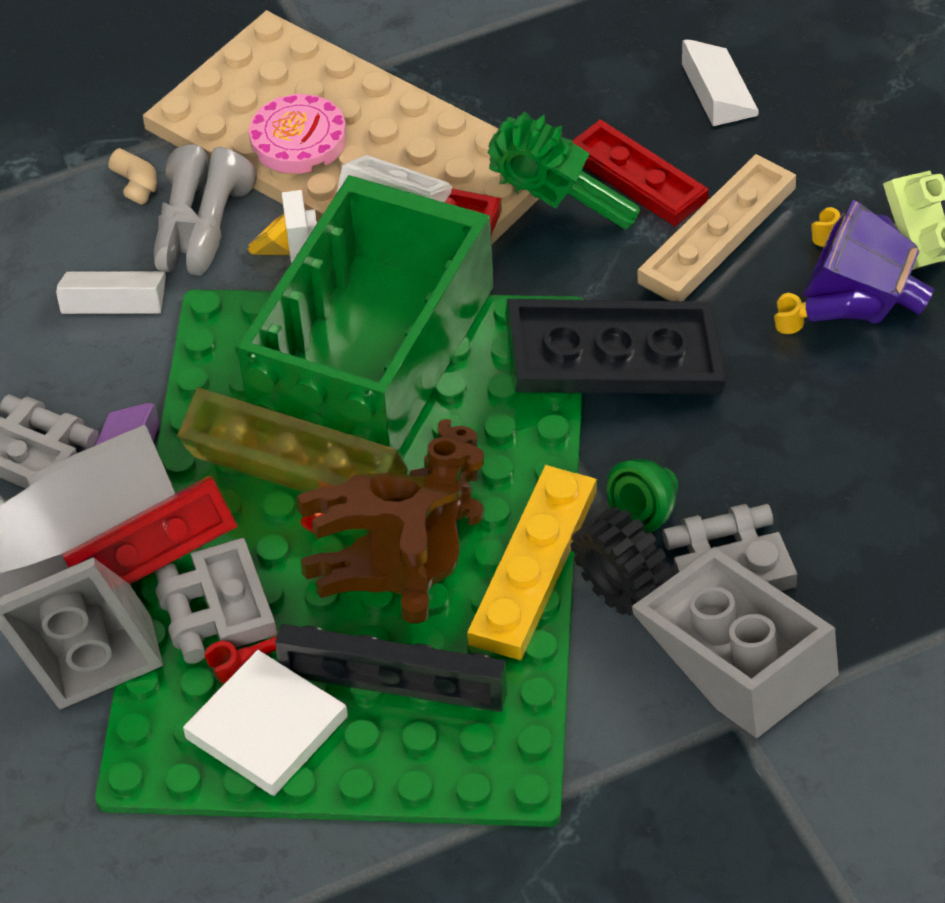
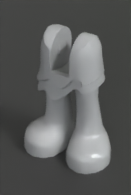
(179, 226)

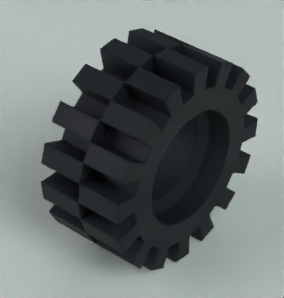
(619, 559)

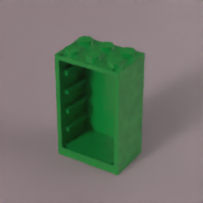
(369, 312)

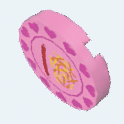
(297, 133)

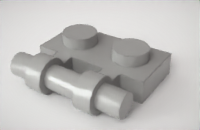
(28, 451)
(761, 555)
(232, 594)

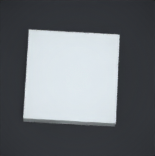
(265, 722)

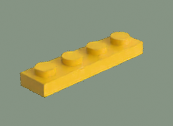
(532, 563)

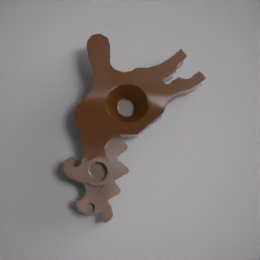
(407, 522)

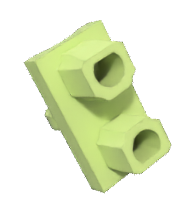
(919, 213)

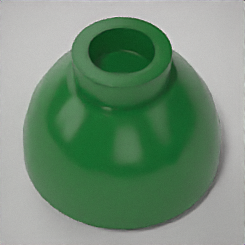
(644, 491)

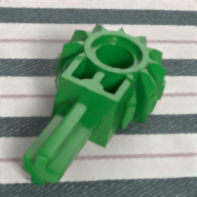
(550, 166)

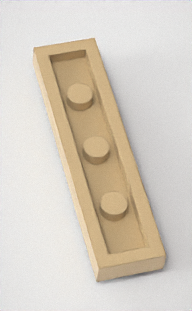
(716, 229)

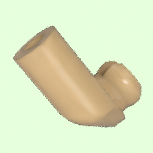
(139, 172)

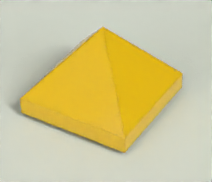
(272, 239)

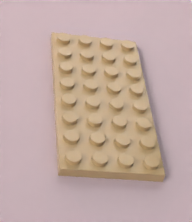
(380, 112)

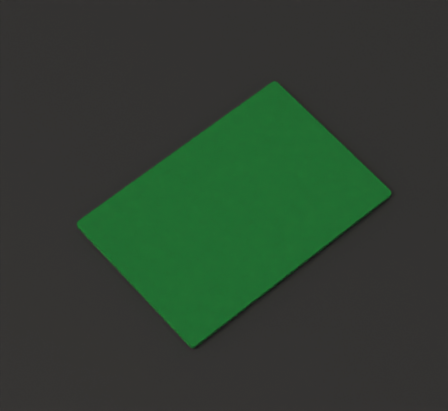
(393, 752)

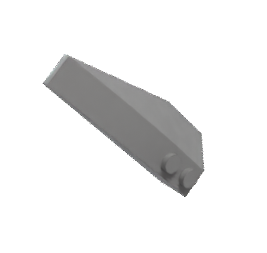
(75, 503)

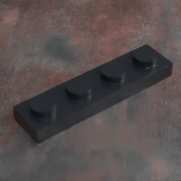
(393, 667)

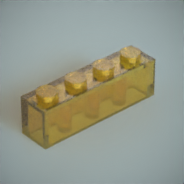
(279, 445)

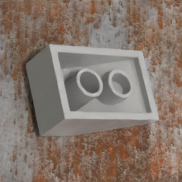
(80, 632)
(740, 640)

